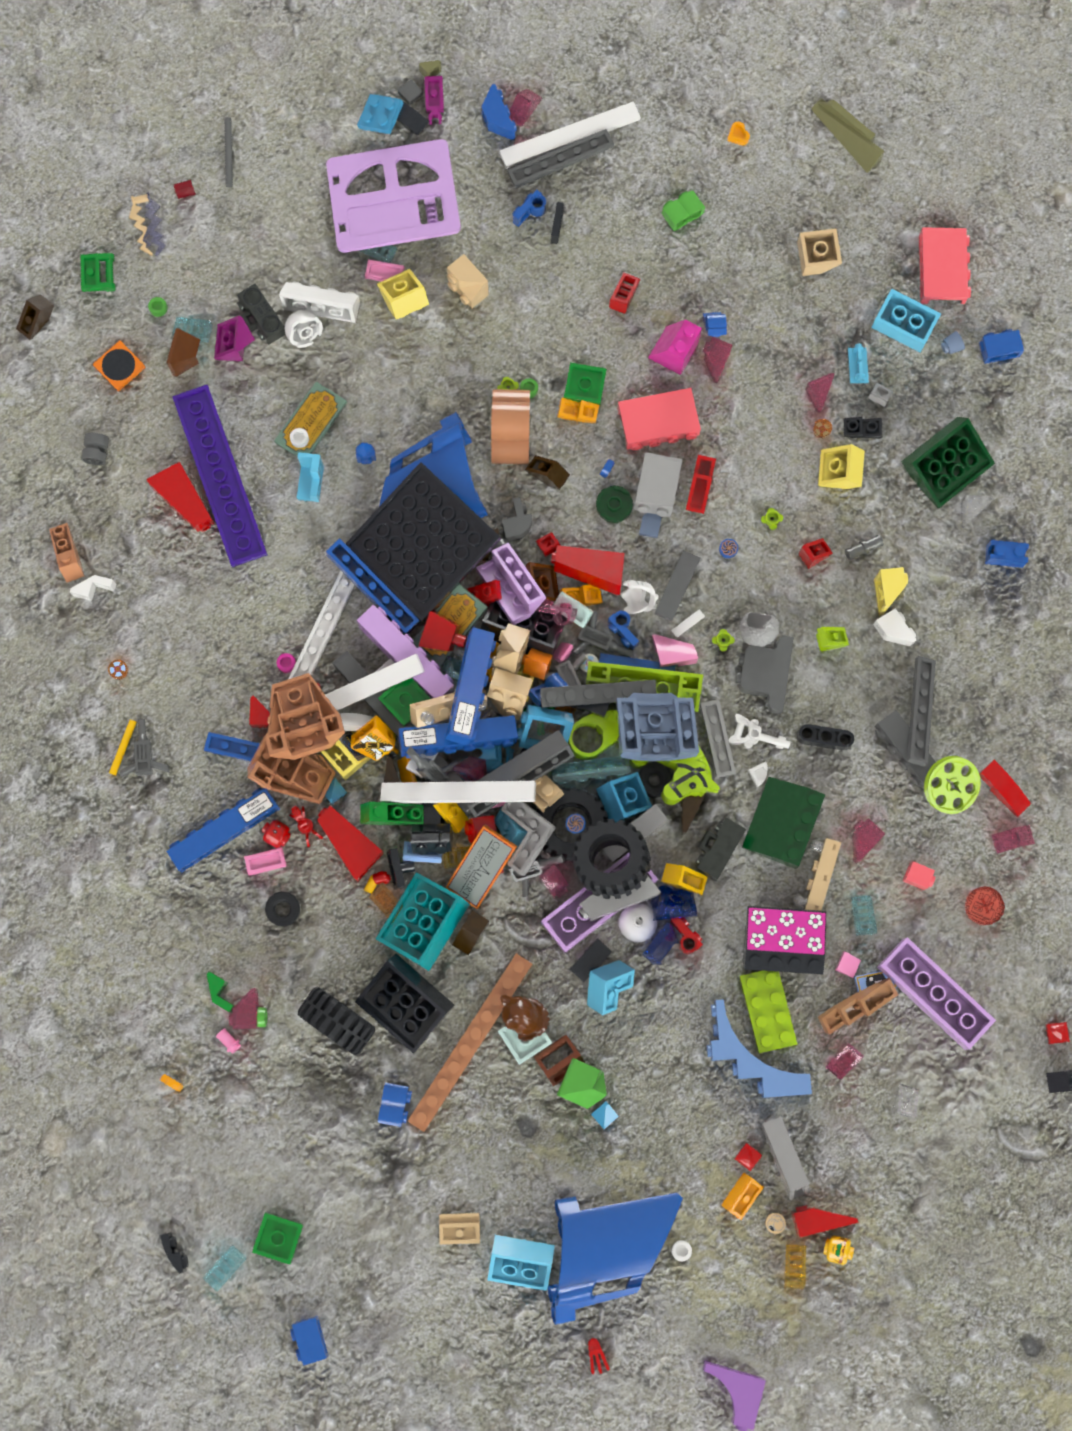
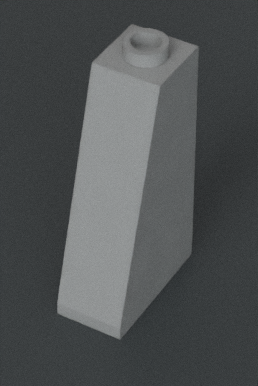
(647, 824)
(597, 907)
(785, 1157)

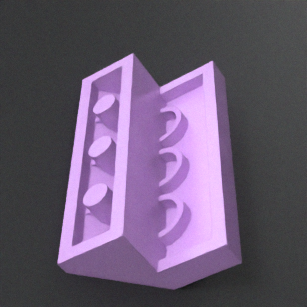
(518, 588)

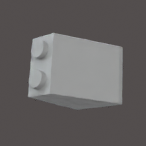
(658, 484)

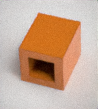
(536, 663)

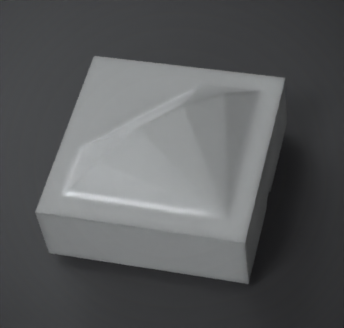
(880, 394)

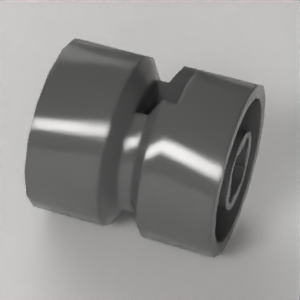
(95, 449)

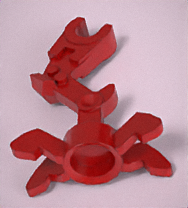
(304, 824)

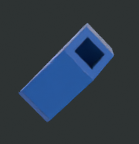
(497, 114)

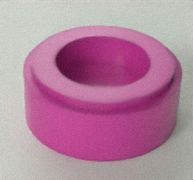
(286, 662)

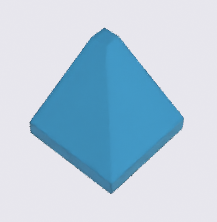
(335, 791)
(604, 1115)

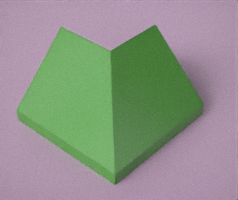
(583, 1084)

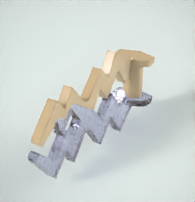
(147, 231)

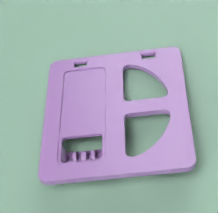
(392, 213)

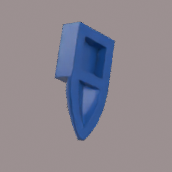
(365, 453)

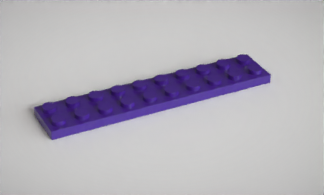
(219, 476)

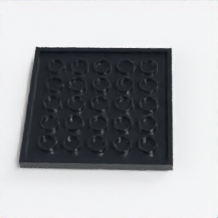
(422, 541)

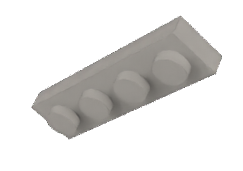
(717, 739)

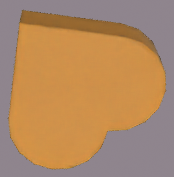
(738, 134)
(171, 1082)

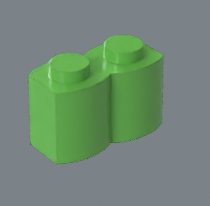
(683, 210)

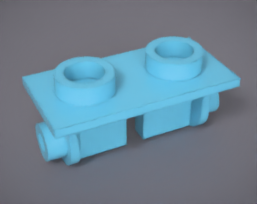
(858, 364)

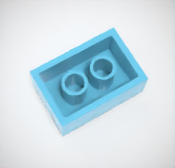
(906, 320)

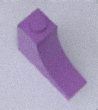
(744, 1391)

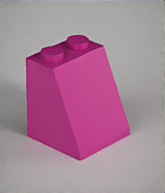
(676, 345)

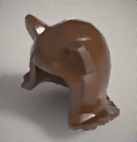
(524, 1016)

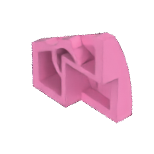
(674, 652)

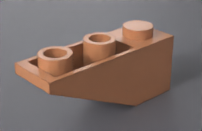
(66, 553)

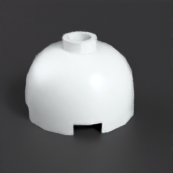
(302, 328)
(631, 916)

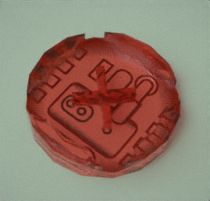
(984, 906)

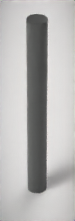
(228, 152)

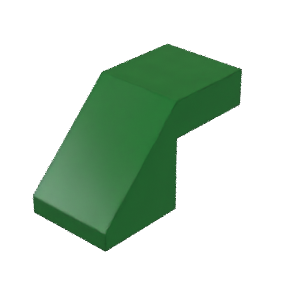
(216, 987)

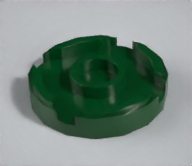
(614, 504)

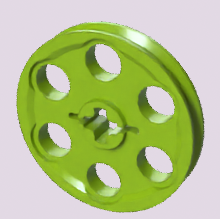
(944, 787)

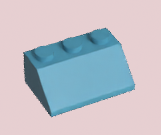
(521, 1262)

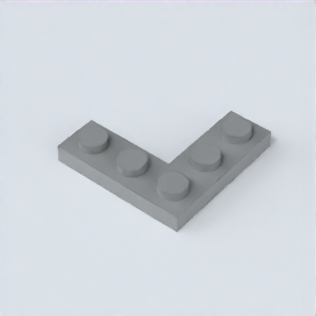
(538, 833)

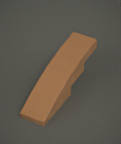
(857, 1005)

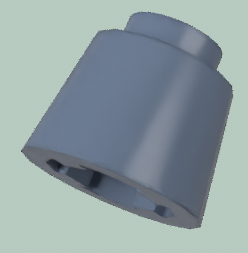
(953, 343)

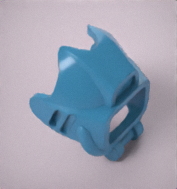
(494, 757)

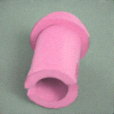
(228, 1041)

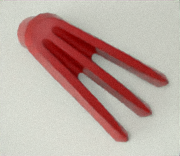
(595, 1349)

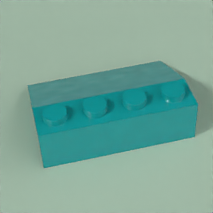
(424, 921)

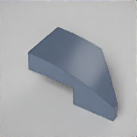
(650, 525)

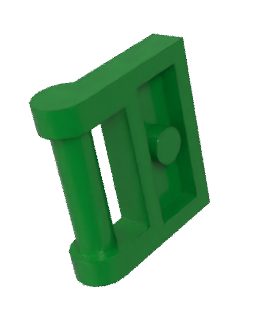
(92, 272)

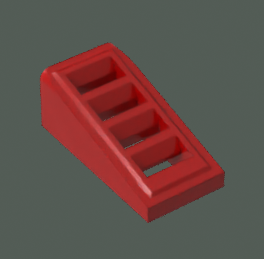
(620, 303)

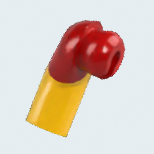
(377, 878)

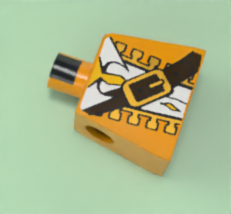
(374, 740)

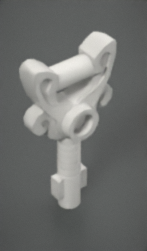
(754, 734)

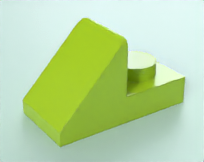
(831, 638)

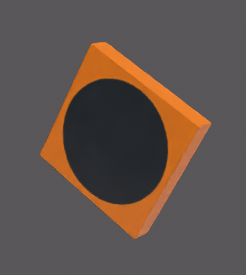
(119, 365)

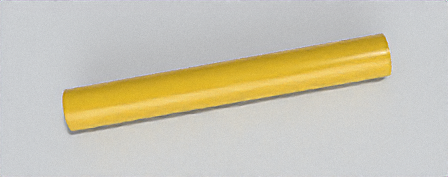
(122, 747)

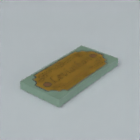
(315, 416)
(461, 608)

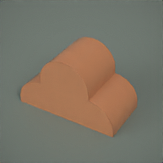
(510, 426)

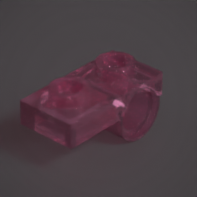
(549, 607)

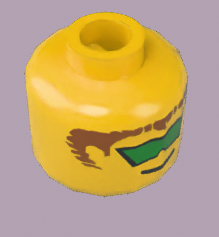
(838, 1250)

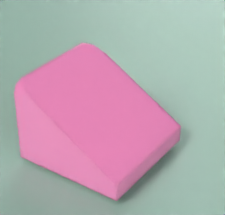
(563, 652)
(848, 964)

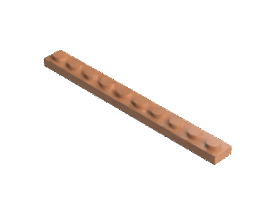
(469, 1043)

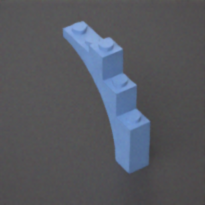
(728, 1047)

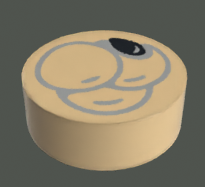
(775, 1223)

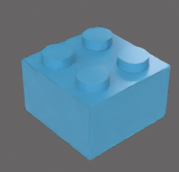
(624, 797)

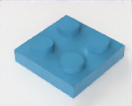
(380, 114)

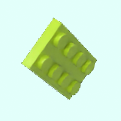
(768, 1010)

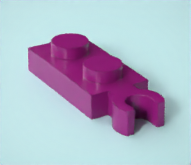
(434, 97)

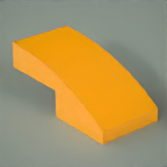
(578, 411)
(586, 594)

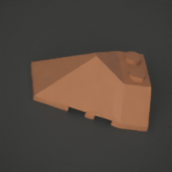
(301, 719)
(301, 778)

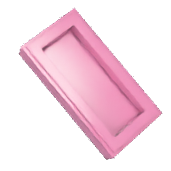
(382, 270)
(265, 861)

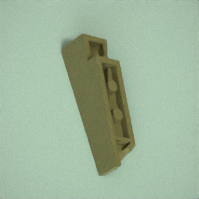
(850, 133)

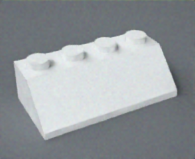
(320, 301)

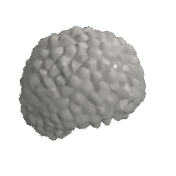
(759, 629)

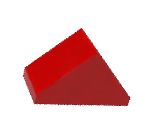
(814, 552)
(258, 714)

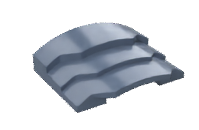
(657, 727)

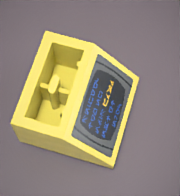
(343, 758)

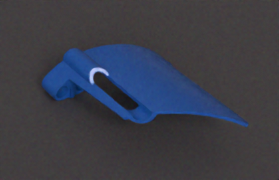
(446, 461)
(607, 1246)

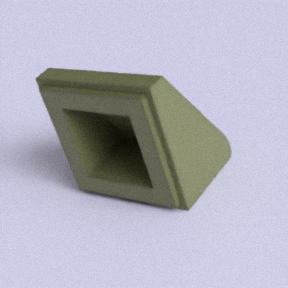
(430, 68)

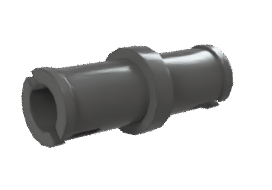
(864, 547)

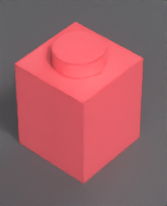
(919, 876)

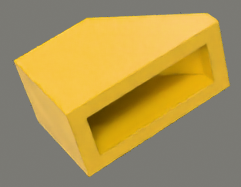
(684, 878)

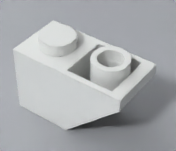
(894, 629)

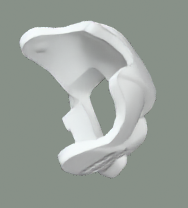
(635, 597)

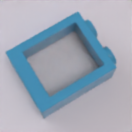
(542, 722)

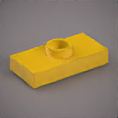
(452, 814)

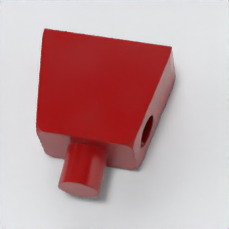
(441, 633)

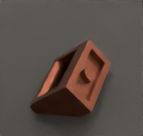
(558, 1071)

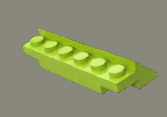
(678, 683)

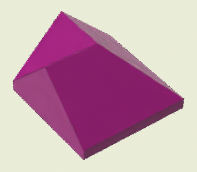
(231, 339)

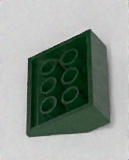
(948, 461)
(783, 822)

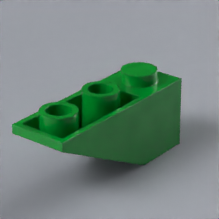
(390, 813)

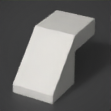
(86, 589)

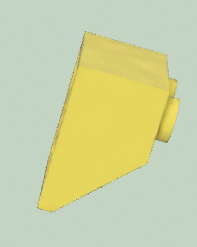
(403, 294)
(841, 467)
(888, 586)

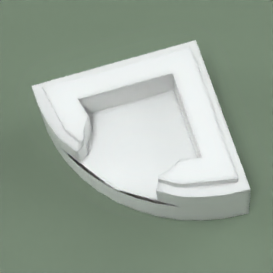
(759, 773)

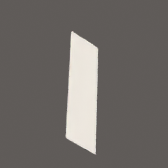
(688, 623)

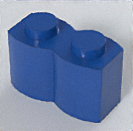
(393, 1104)

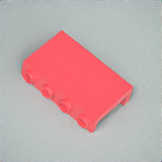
(944, 264)
(659, 419)

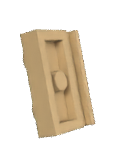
(546, 793)
(459, 1228)

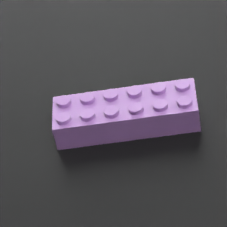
(396, 646)
(566, 922)
(936, 994)

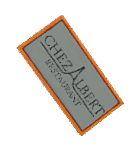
(481, 866)

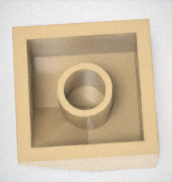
(818, 251)
(467, 281)
(512, 649)
(509, 692)

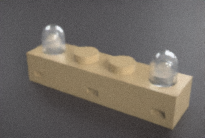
(436, 709)
(822, 874)

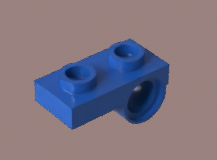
(522, 213)
(715, 324)
(627, 637)
(553, 680)

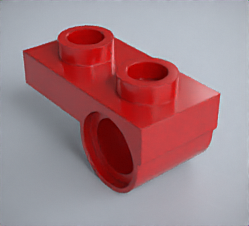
(487, 592)
(682, 927)

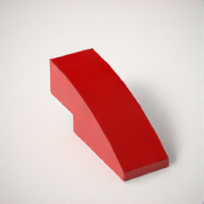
(700, 484)
(1005, 788)

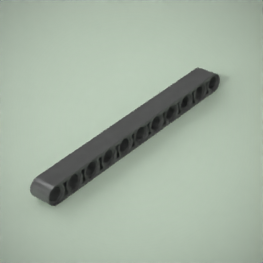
(352, 671)

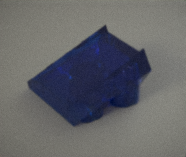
(673, 904)
(661, 945)

